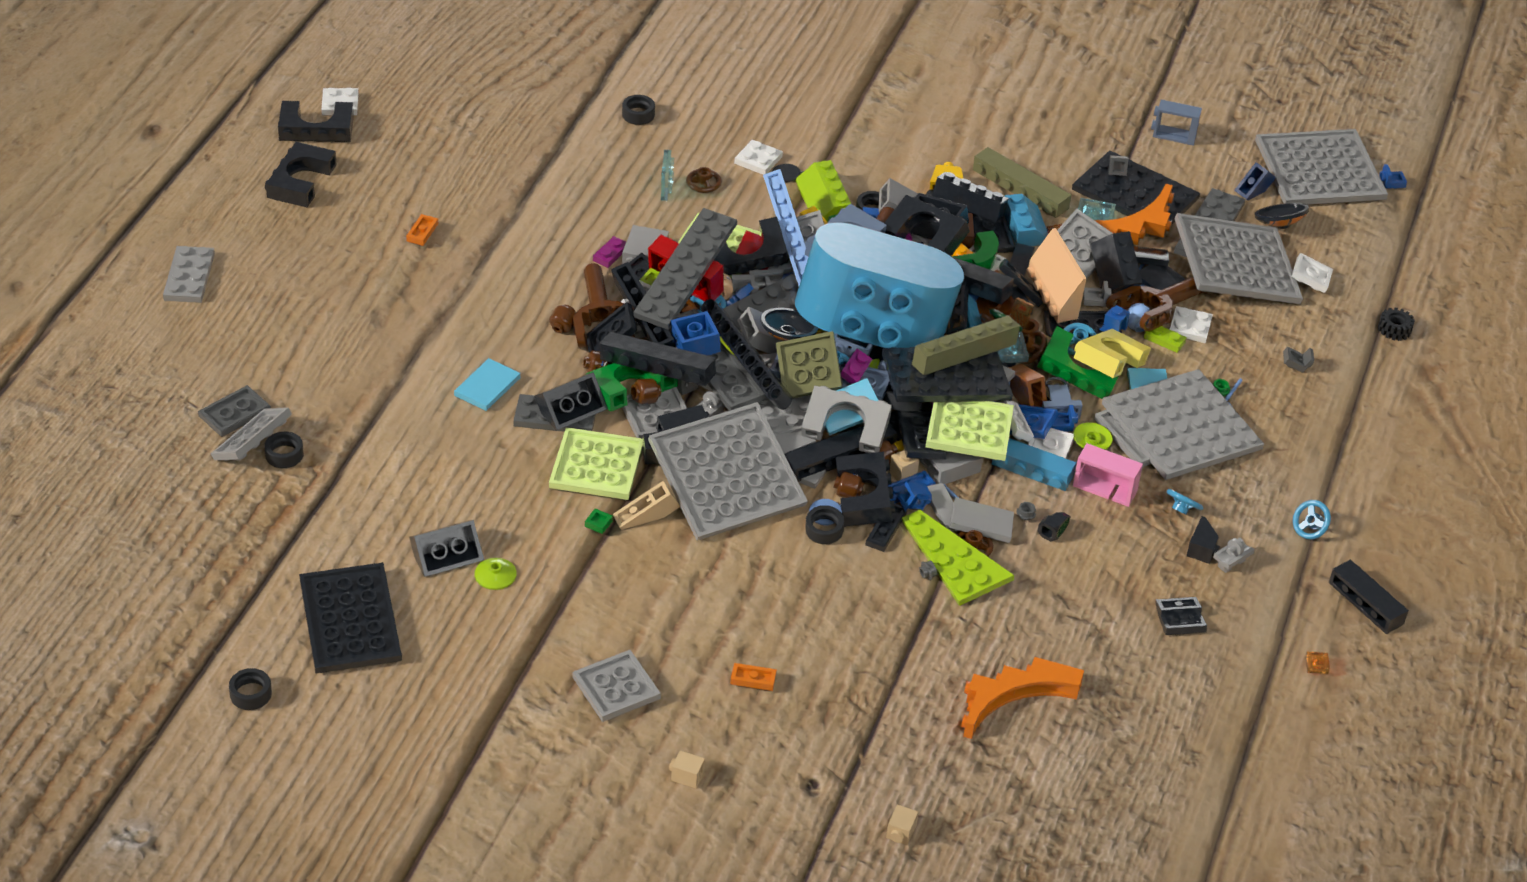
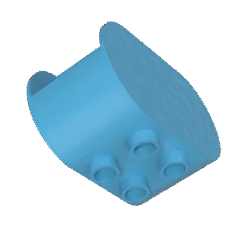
(877, 287)

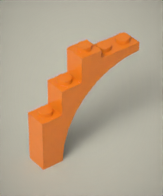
(1150, 220)
(1039, 679)

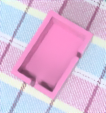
(1101, 470)

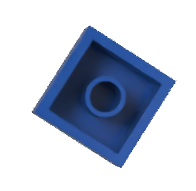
(696, 334)

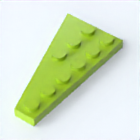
(959, 565)

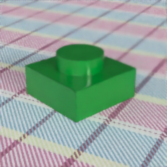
(598, 521)

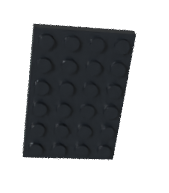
(1132, 191)
(965, 382)
(350, 618)

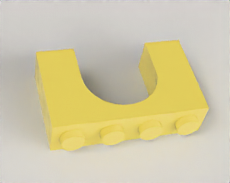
(1110, 352)

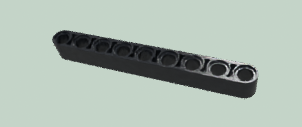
(748, 355)

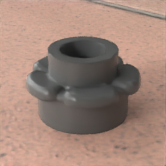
(1026, 511)
(928, 570)

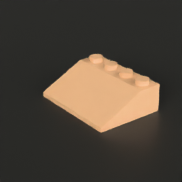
(1057, 278)

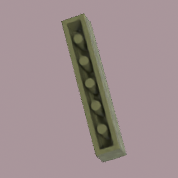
(1021, 181)
(965, 345)

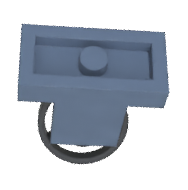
(1061, 398)

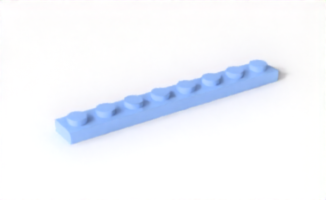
(787, 221)

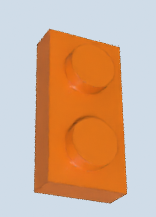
(422, 230)
(753, 676)

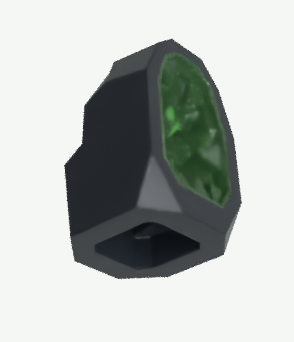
(1053, 526)

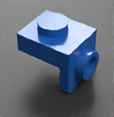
(1392, 179)
(1066, 421)

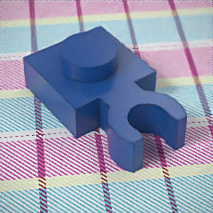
(740, 294)

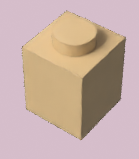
(903, 467)
(687, 769)
(902, 824)

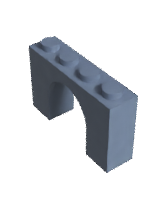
(854, 216)

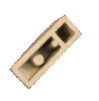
(648, 507)

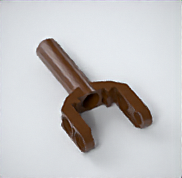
(1159, 300)
(599, 305)

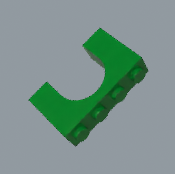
(1058, 363)
(615, 393)

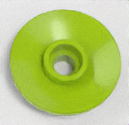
(1092, 434)
(495, 573)

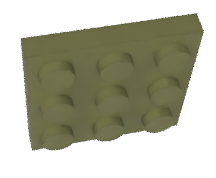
(809, 363)

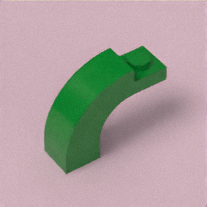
(986, 250)

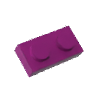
(609, 252)
(856, 366)

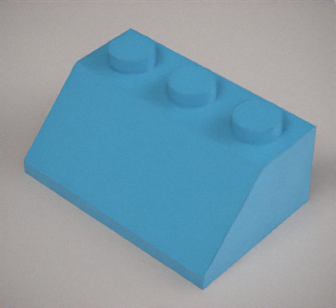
(1025, 221)

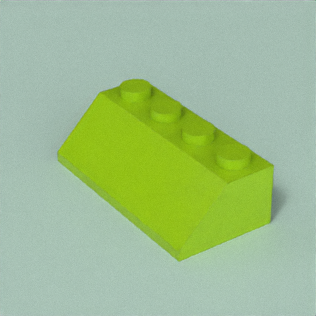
(823, 188)

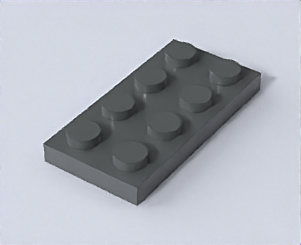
(529, 416)

